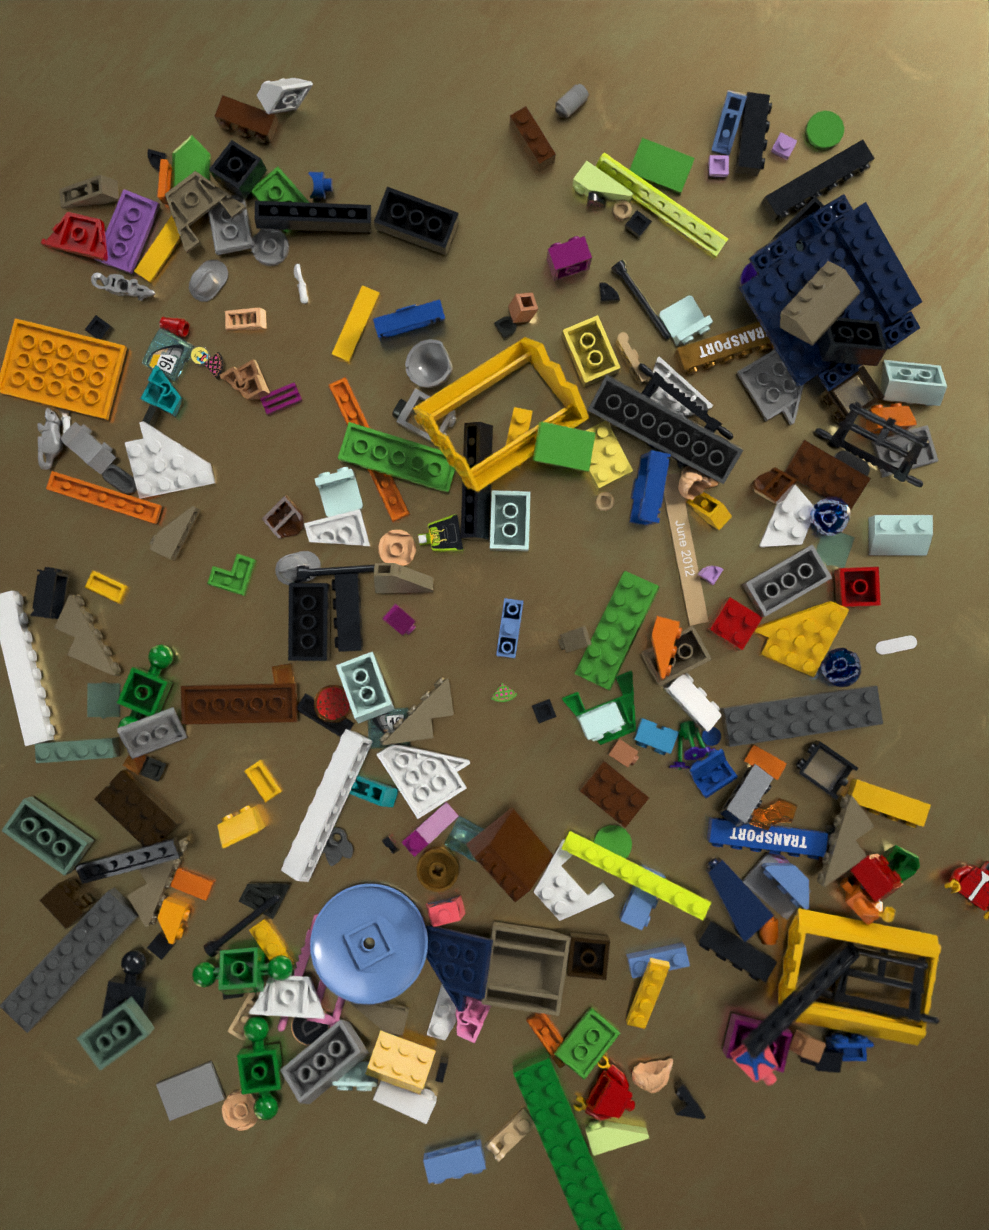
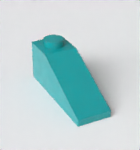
(374, 791)

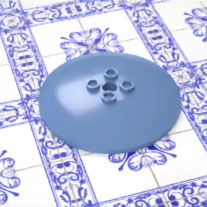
(373, 973)

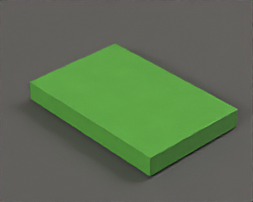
(661, 166)
(278, 188)
(564, 446)
(587, 1043)

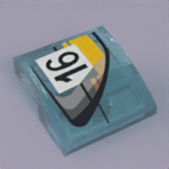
(168, 353)
(384, 723)

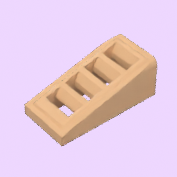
(258, 319)

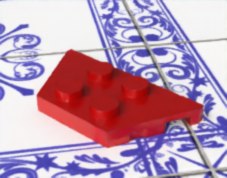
(79, 236)

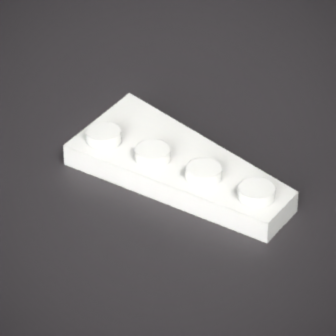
(443, 1016)

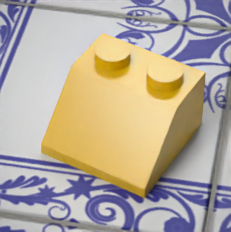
(240, 826)

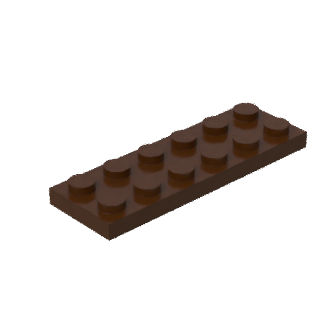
(239, 703)

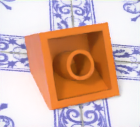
(902, 415)

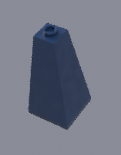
(740, 903)

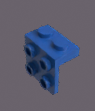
(712, 773)
(852, 1046)

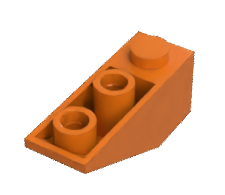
(663, 640)

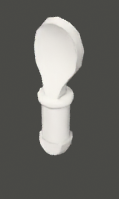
(301, 286)
(65, 419)

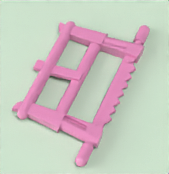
(299, 971)

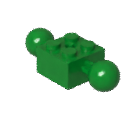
(139, 679)
(245, 960)
(253, 1078)

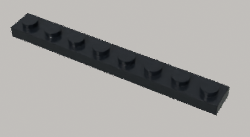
(800, 999)

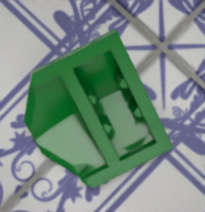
(902, 862)

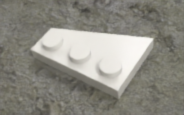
(339, 529)

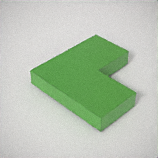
(237, 579)

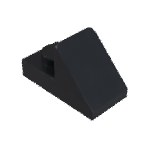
(830, 1061)
(689, 1106)

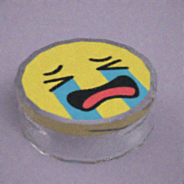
(199, 355)

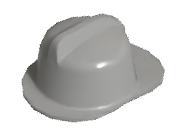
(208, 280)
(287, 565)

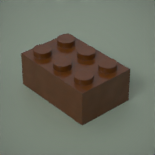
(613, 793)

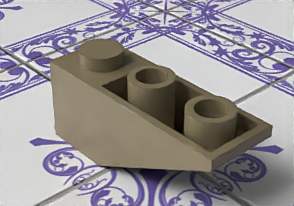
(399, 579)

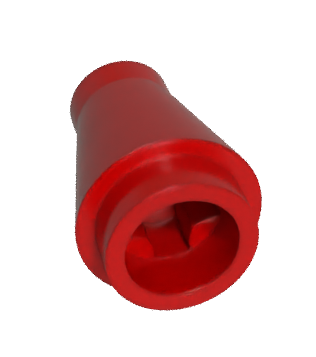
(175, 325)

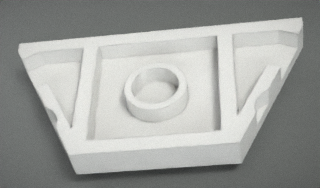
(673, 377)
(788, 521)
(289, 998)

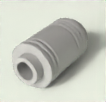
(571, 100)

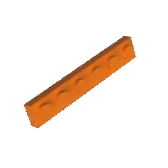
(104, 497)

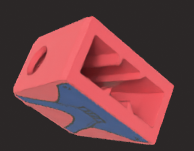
(445, 911)
(756, 1068)

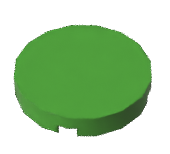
(824, 130)
(614, 839)

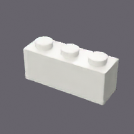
(405, 1101)

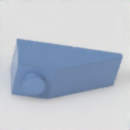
(728, 122)

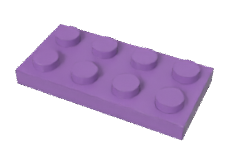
(129, 230)

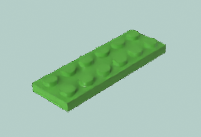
(396, 457)
(617, 630)

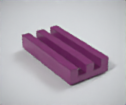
(284, 405)

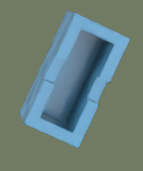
(661, 739)

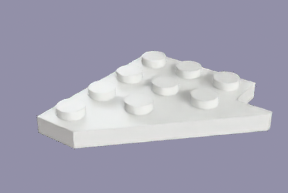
(165, 465)
(423, 776)

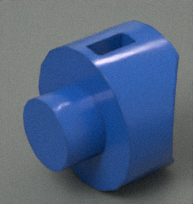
(321, 185)

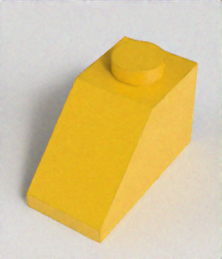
(710, 510)

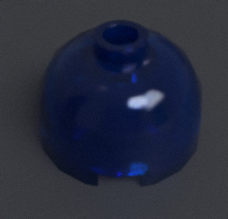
(830, 515)
(841, 667)

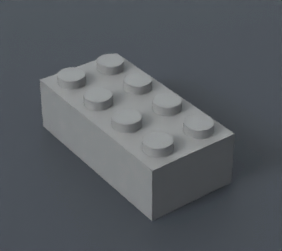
(786, 581)
(324, 1062)

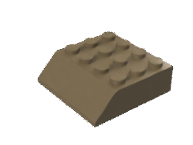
(527, 968)

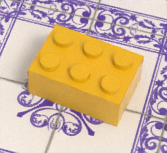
(400, 1062)

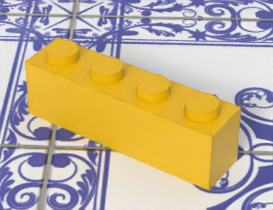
(890, 803)

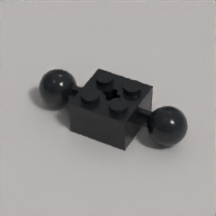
(120, 988)

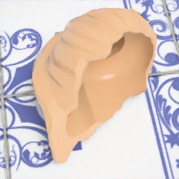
(694, 482)
(652, 1075)

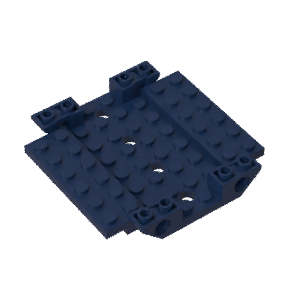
(852, 242)

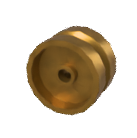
(438, 880)

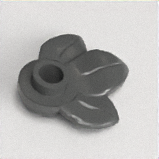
(336, 849)

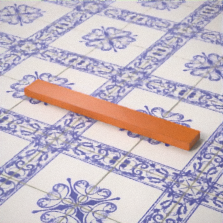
(384, 483)

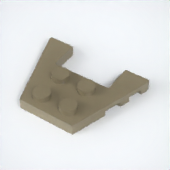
(194, 199)

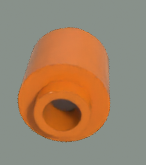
(769, 932)

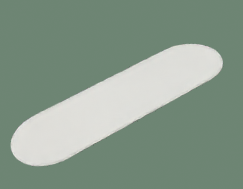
(896, 645)

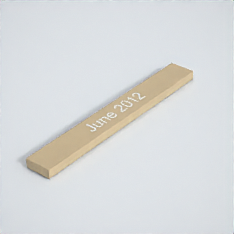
(684, 551)

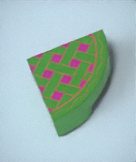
(503, 694)

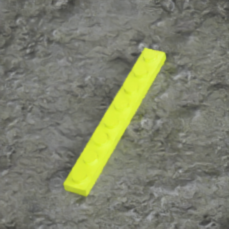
(663, 206)
(636, 875)

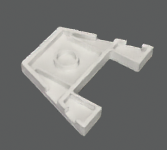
(561, 891)

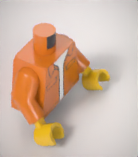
(863, 904)

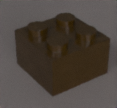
(67, 902)
(588, 956)

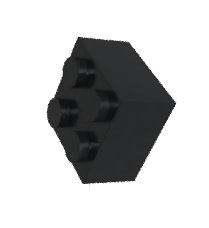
(238, 169)

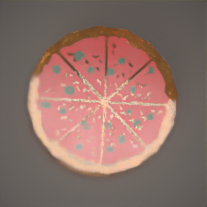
(332, 704)

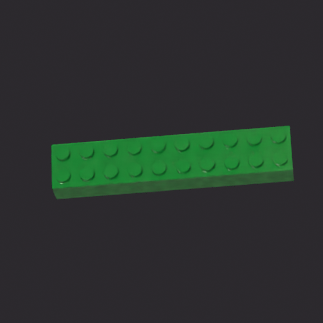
(566, 1144)

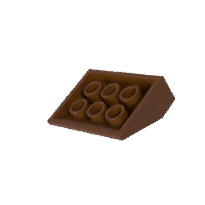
(511, 854)

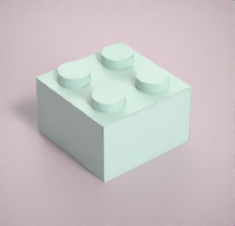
(600, 721)

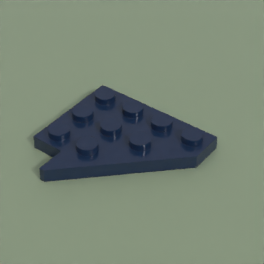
(459, 962)

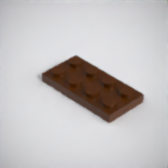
(826, 474)

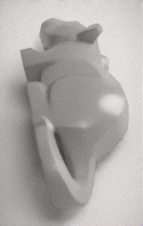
(119, 286)
(50, 441)

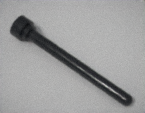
(620, 269)
(305, 573)
(213, 947)

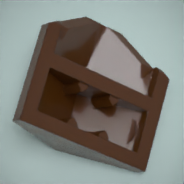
(774, 485)
(284, 519)

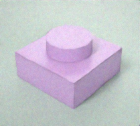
(784, 146)
(718, 165)

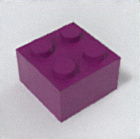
(569, 257)

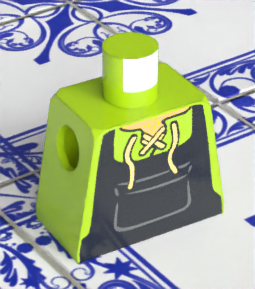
(443, 535)

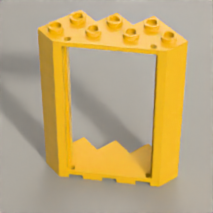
(480, 379)
(872, 935)

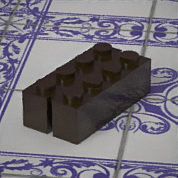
(137, 809)

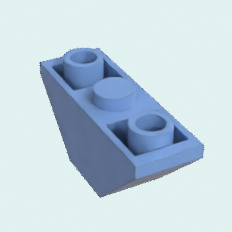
(509, 628)
(789, 881)

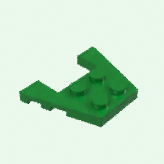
(624, 703)

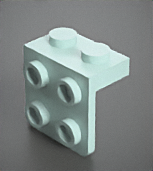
(685, 320)
(339, 491)
(356, 1077)

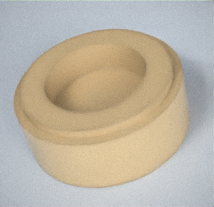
(622, 210)
(604, 501)

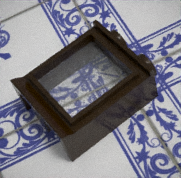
(858, 388)

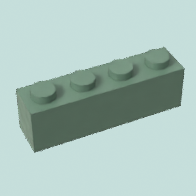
(77, 750)

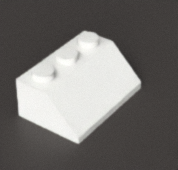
(693, 701)

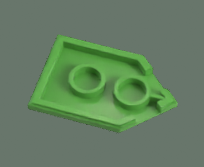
(189, 158)

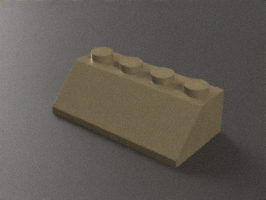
(819, 303)

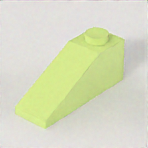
(594, 180)
(610, 1135)

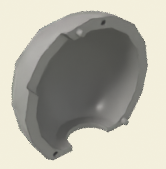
(428, 364)

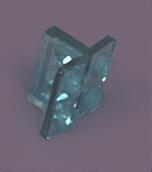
(460, 835)

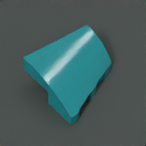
(161, 393)

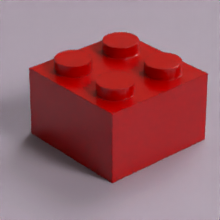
(857, 587)
(734, 623)
(877, 877)

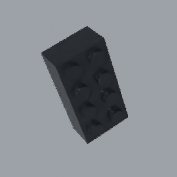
(416, 220)
(309, 622)

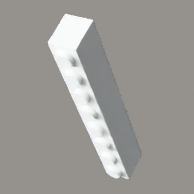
(22, 671)
(326, 805)

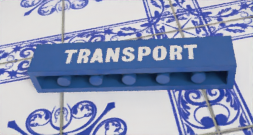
(777, 839)

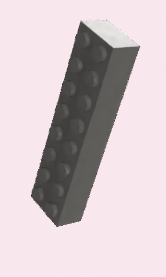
(665, 429)
(801, 715)
(70, 960)

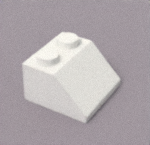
(283, 94)

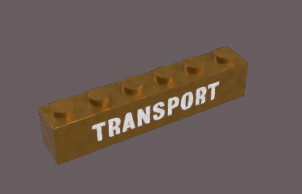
(722, 348)

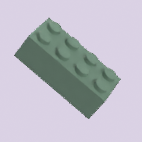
(47, 835)

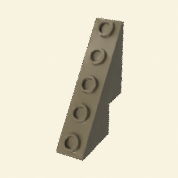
(87, 643)
(418, 723)
(843, 848)
(151, 896)

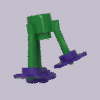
(688, 731)

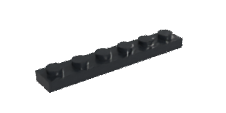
(129, 860)

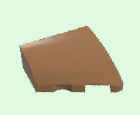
(247, 380)

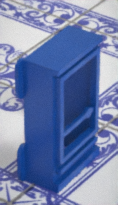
(408, 319)
(649, 488)

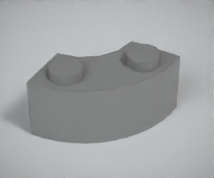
(87, 447)

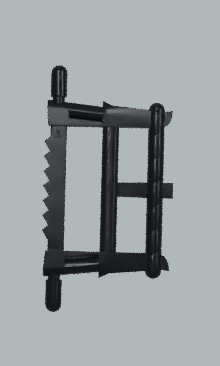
(657, 380)
(910, 457)
(916, 987)

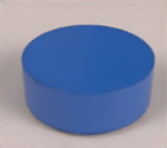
(711, 737)

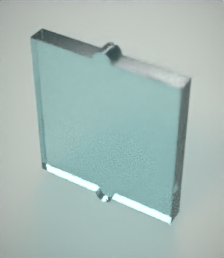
(835, 549)
(103, 700)

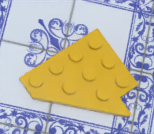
(803, 637)

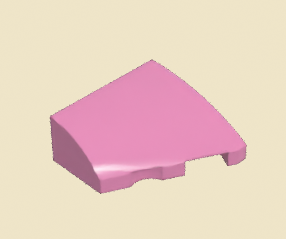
(471, 1019)

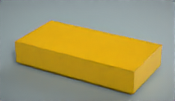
(106, 587)
(263, 781)

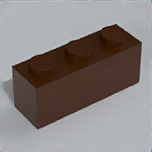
(246, 119)
(532, 139)

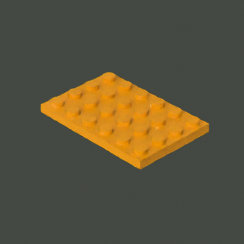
(61, 369)

